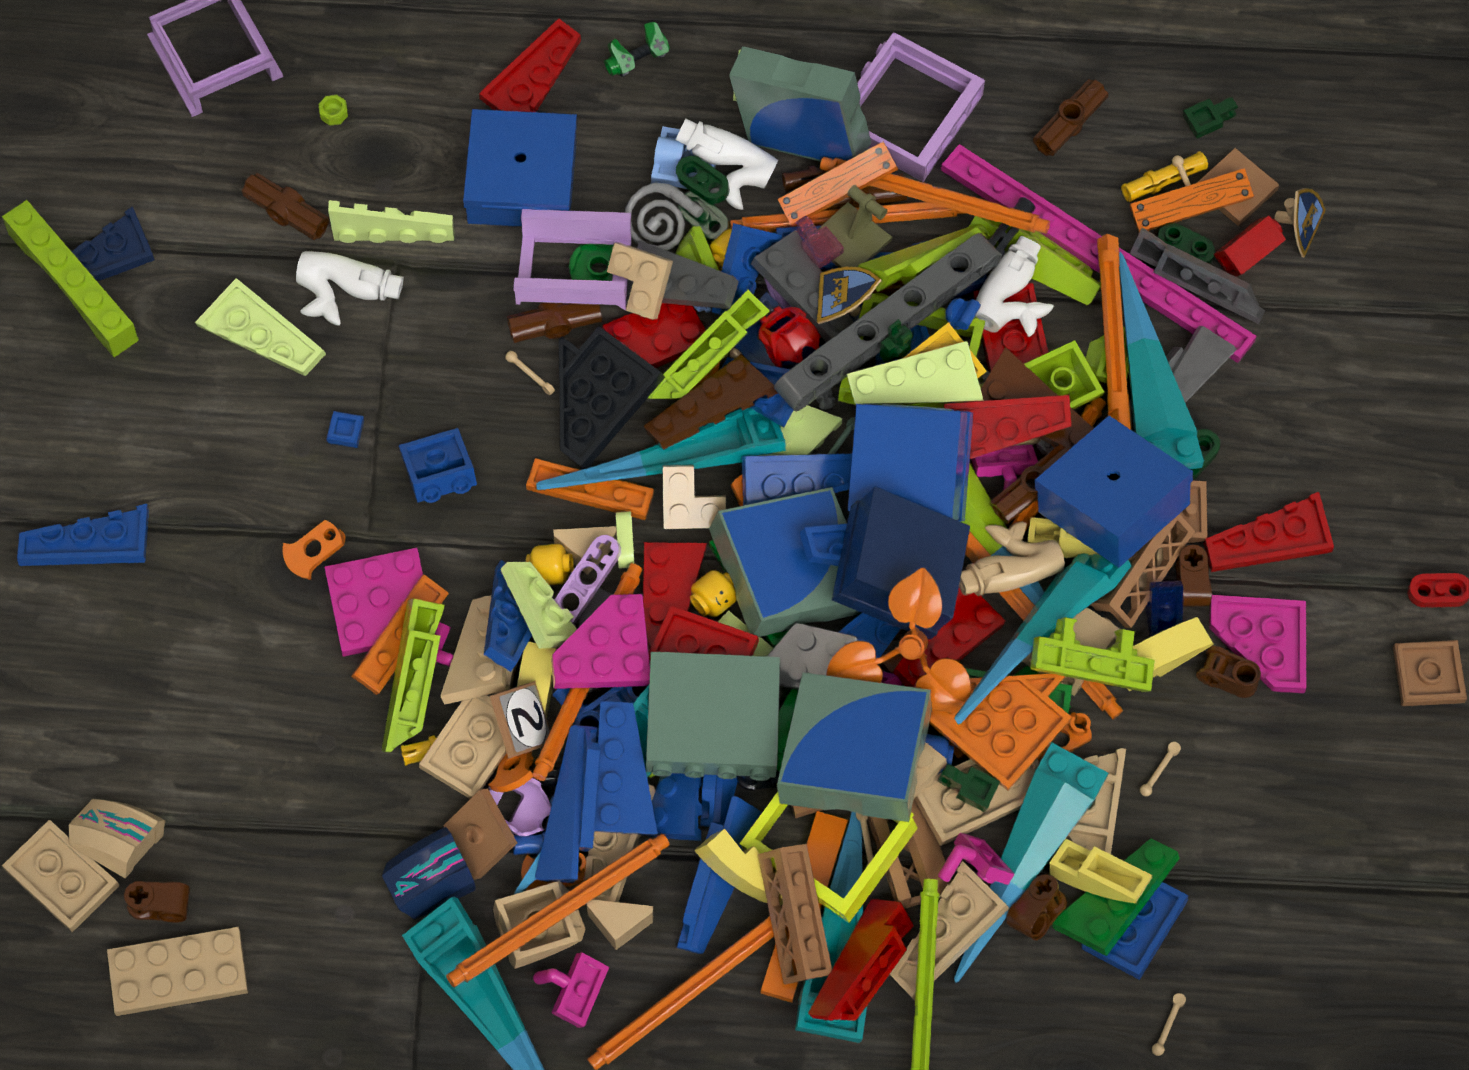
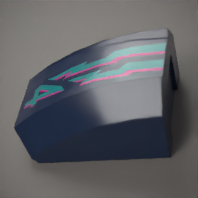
(428, 874)

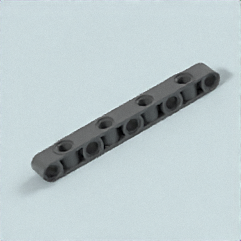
(848, 352)

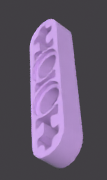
(574, 583)

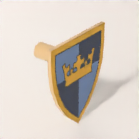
(1305, 214)
(843, 291)

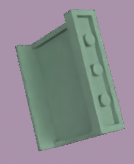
(713, 715)

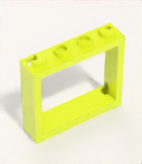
(848, 906)

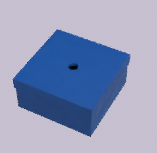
(518, 165)
(913, 455)
(1114, 491)

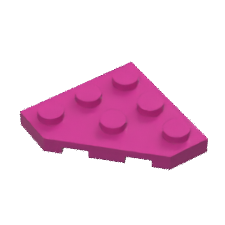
(369, 594)
(1266, 633)
(606, 648)

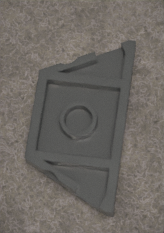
(807, 651)

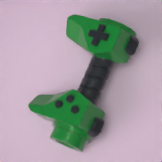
(623, 61)

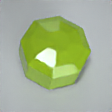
(333, 110)

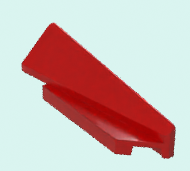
(864, 962)

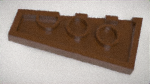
(1014, 380)
(723, 392)

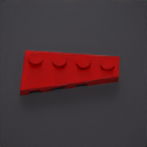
(971, 626)

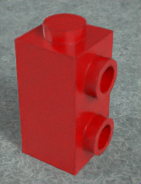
(1250, 246)

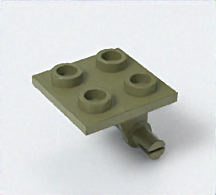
(857, 231)

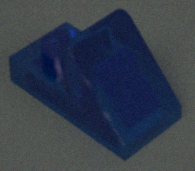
(1164, 606)

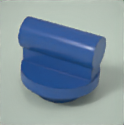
(961, 313)

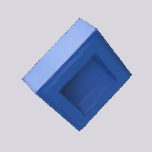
(345, 429)

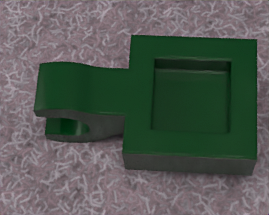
(1207, 118)
(897, 343)
(974, 787)

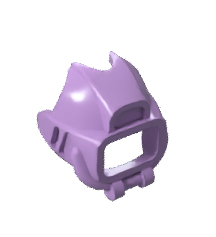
(530, 810)

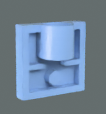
(667, 155)

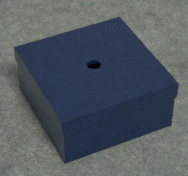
(890, 541)

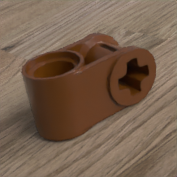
(1195, 579)
(1227, 671)
(162, 901)
(1037, 911)

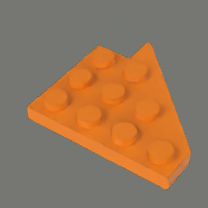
(1007, 726)

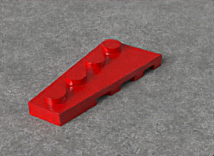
(533, 73)
(1013, 421)
(1283, 535)
(668, 580)

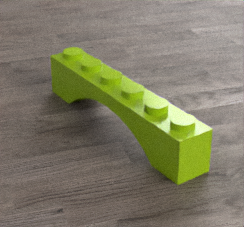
(86, 294)

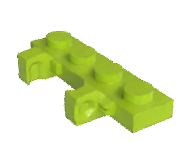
(1114, 667)

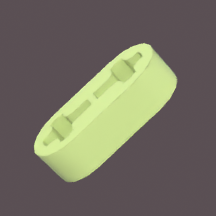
(625, 538)

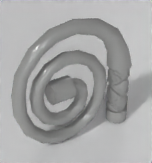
(653, 224)

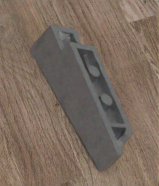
(1197, 276)
(1197, 362)

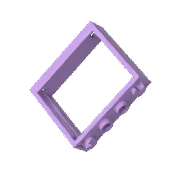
(942, 71)

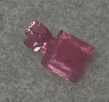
(818, 244)

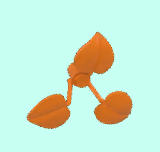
(920, 603)

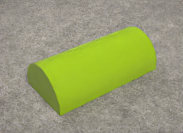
(1067, 374)

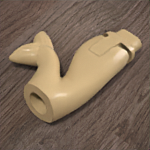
(1004, 573)

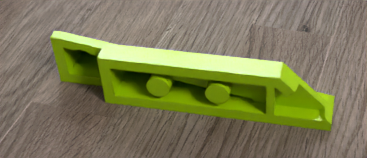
(912, 261)
(1054, 266)
(710, 348)
(413, 672)

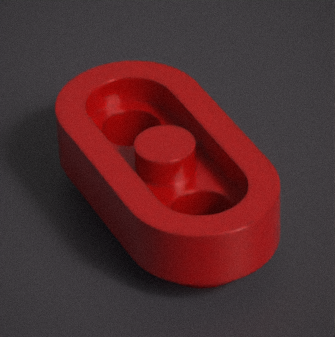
(1438, 588)

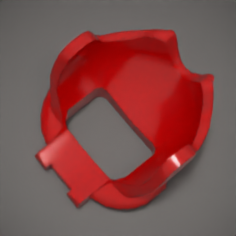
(789, 339)

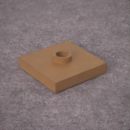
(1261, 184)
(1429, 673)
(481, 833)

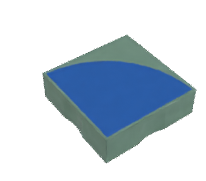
(799, 106)
(769, 564)
(854, 746)

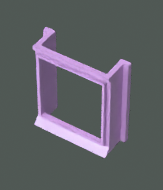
(190, 91)
(578, 228)

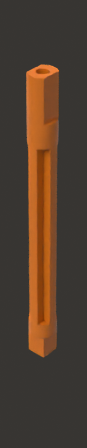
(1113, 329)

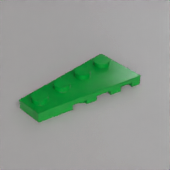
(1101, 920)

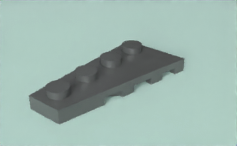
(797, 281)
(693, 282)

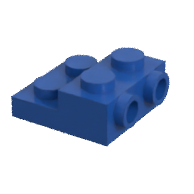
(438, 466)

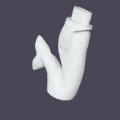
(725, 148)
(353, 276)
(1006, 279)

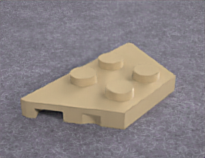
(1099, 821)

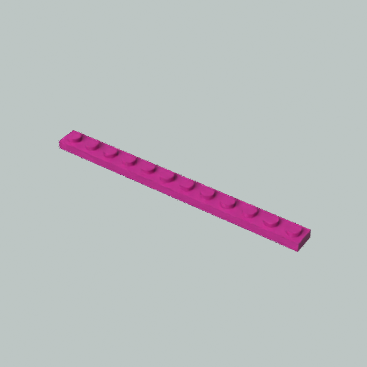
(1082, 243)

